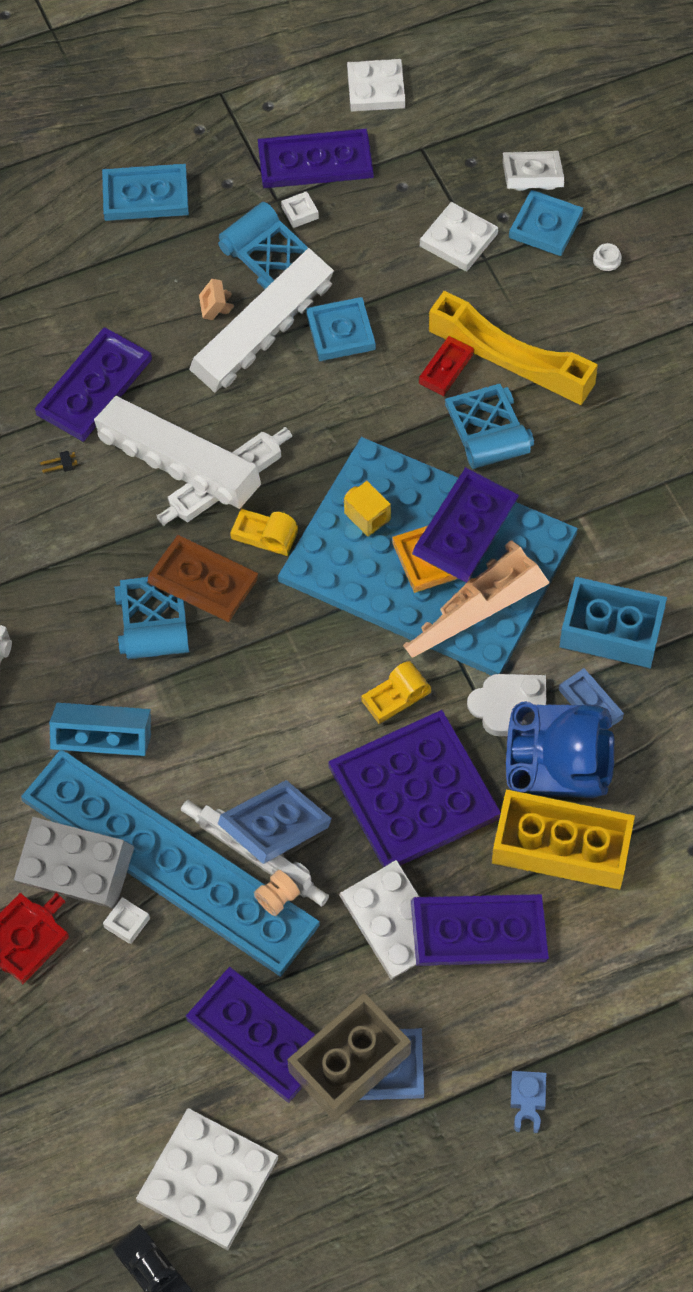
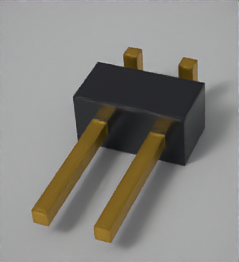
(65, 458)

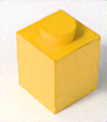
(367, 508)

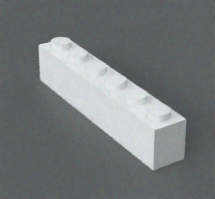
(262, 320)
(177, 452)

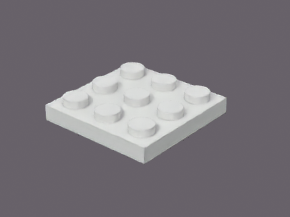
(207, 1178)

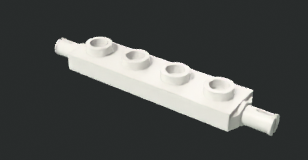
(189, 502)
(300, 875)

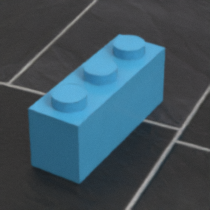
(100, 729)

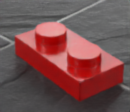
(446, 365)

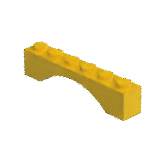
(556, 371)

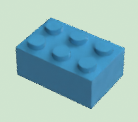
(612, 622)

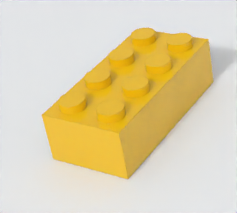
(563, 839)

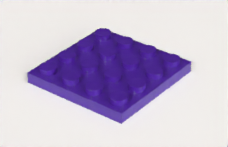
(414, 790)

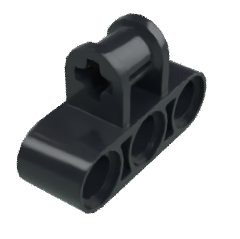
(148, 1263)

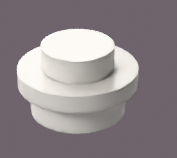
(607, 257)

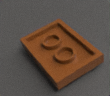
(202, 578)

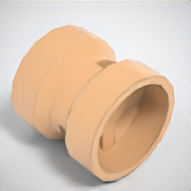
(276, 893)

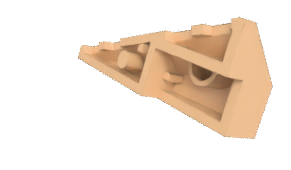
(482, 596)

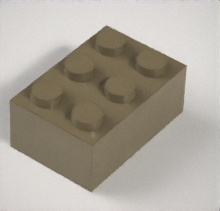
(349, 1056)

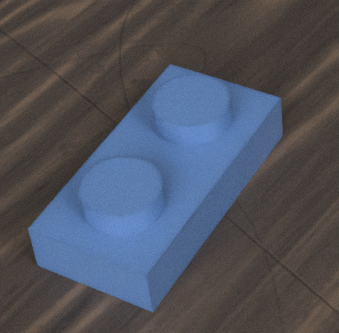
(584, 690)

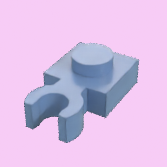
(528, 1095)

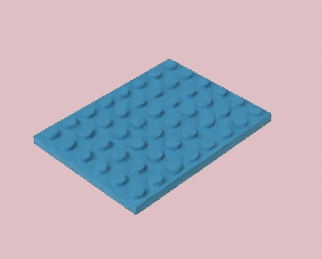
(368, 580)

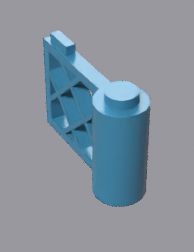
(251, 233)
(493, 442)
(155, 634)

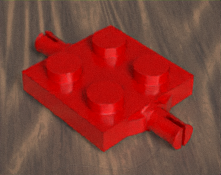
(29, 935)

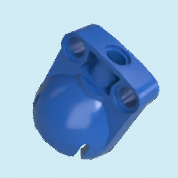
(560, 750)

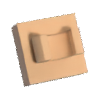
(214, 300)

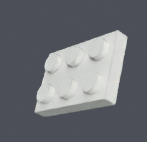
(384, 916)

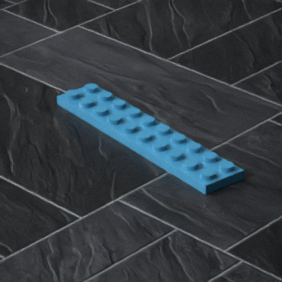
(172, 862)

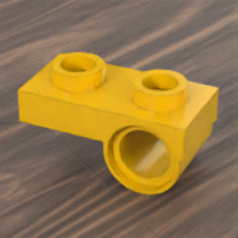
(265, 532)
(397, 693)

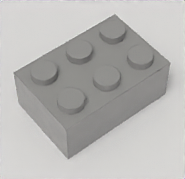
(74, 862)

